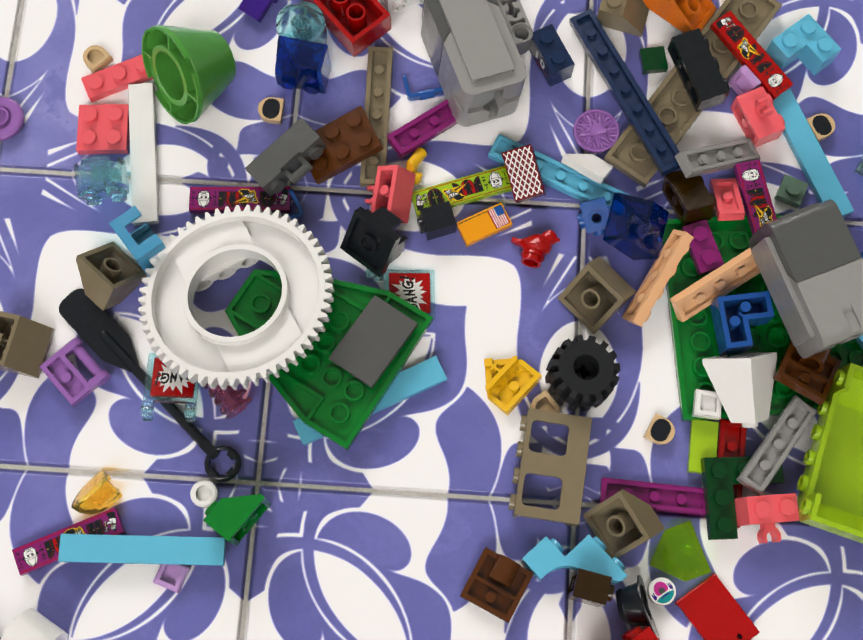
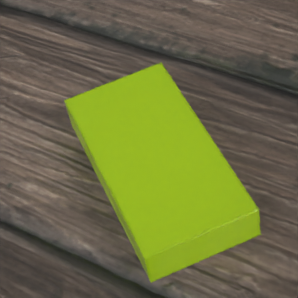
(702, 443)

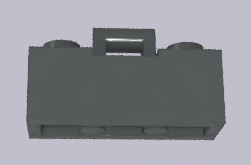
(287, 158)

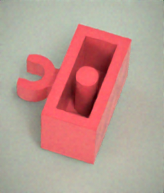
(758, 116)
(392, 190)
(767, 511)

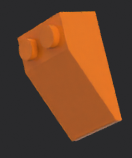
(683, 14)

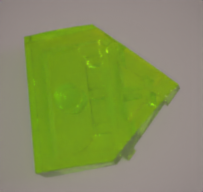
(680, 553)

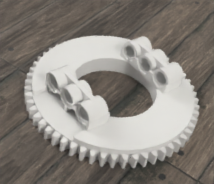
(214, 252)

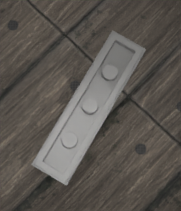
(716, 157)
(776, 445)

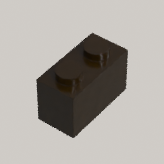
(688, 197)
(590, 588)

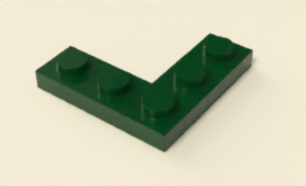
(718, 479)

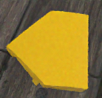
(509, 382)

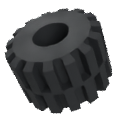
(595, 367)

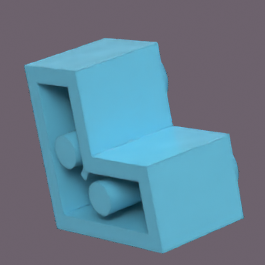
(805, 42)

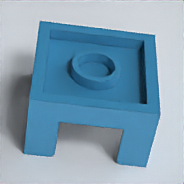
(141, 242)

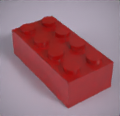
(355, 21)

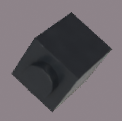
(437, 220)

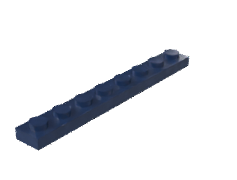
(626, 91)

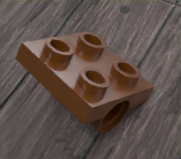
(809, 375)
(496, 584)

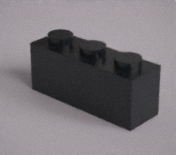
(698, 69)

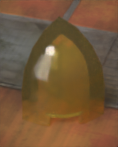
(96, 495)

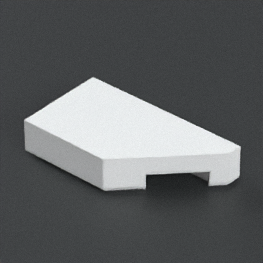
(588, 165)

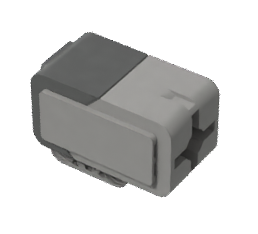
(477, 55)
(813, 276)

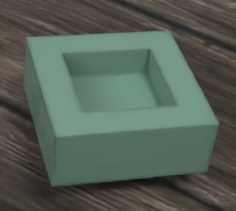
(791, 191)

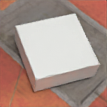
(706, 405)

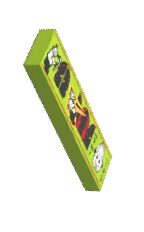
(463, 190)

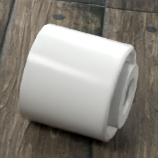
(32, 626)

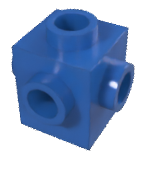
(589, 208)

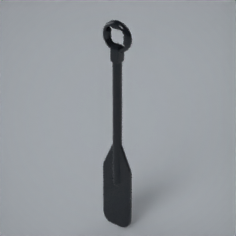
(116, 347)

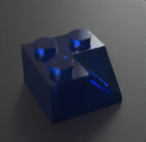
(302, 65)
(636, 226)

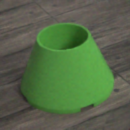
(187, 68)

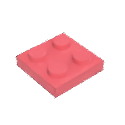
(103, 129)

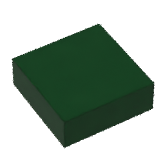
(653, 60)

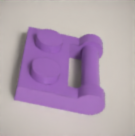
(68, 377)

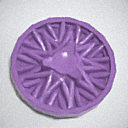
(11, 118)
(596, 131)

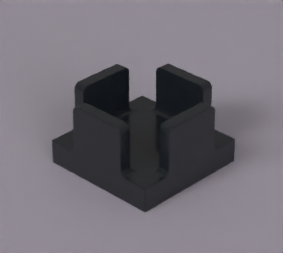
(373, 239)

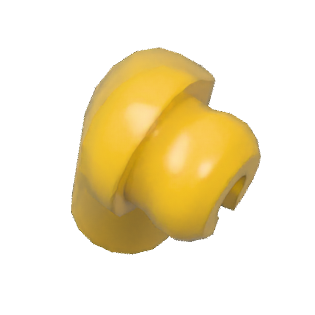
(413, 163)

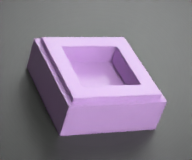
(744, 81)
(172, 576)

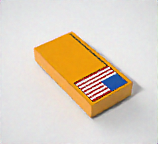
(484, 224)

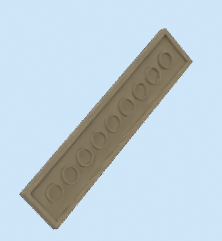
(671, 98)

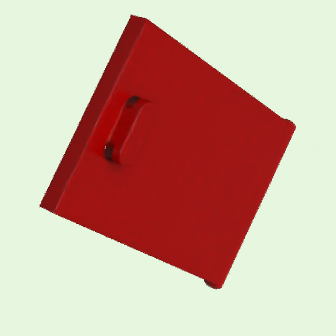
(716, 612)

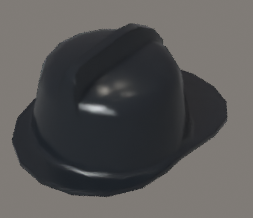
(634, 606)

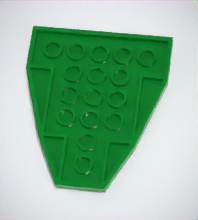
(317, 388)

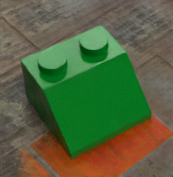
(236, 515)

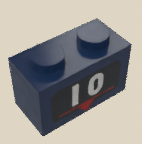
(551, 55)

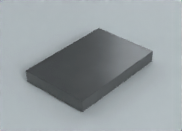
(373, 341)

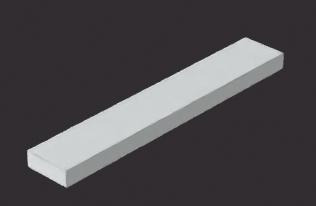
(143, 152)

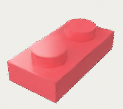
(728, 199)

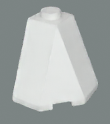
(743, 385)

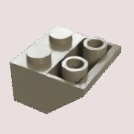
(23, 344)

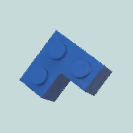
(734, 316)

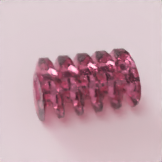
(229, 400)

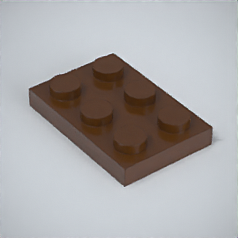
(347, 142)

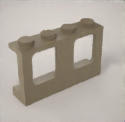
(568, 468)

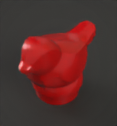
(535, 247)

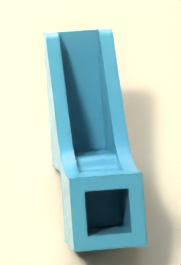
(587, 555)

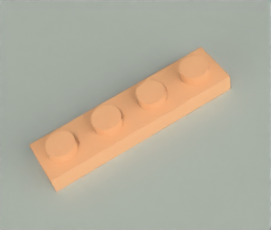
(657, 277)
(714, 285)

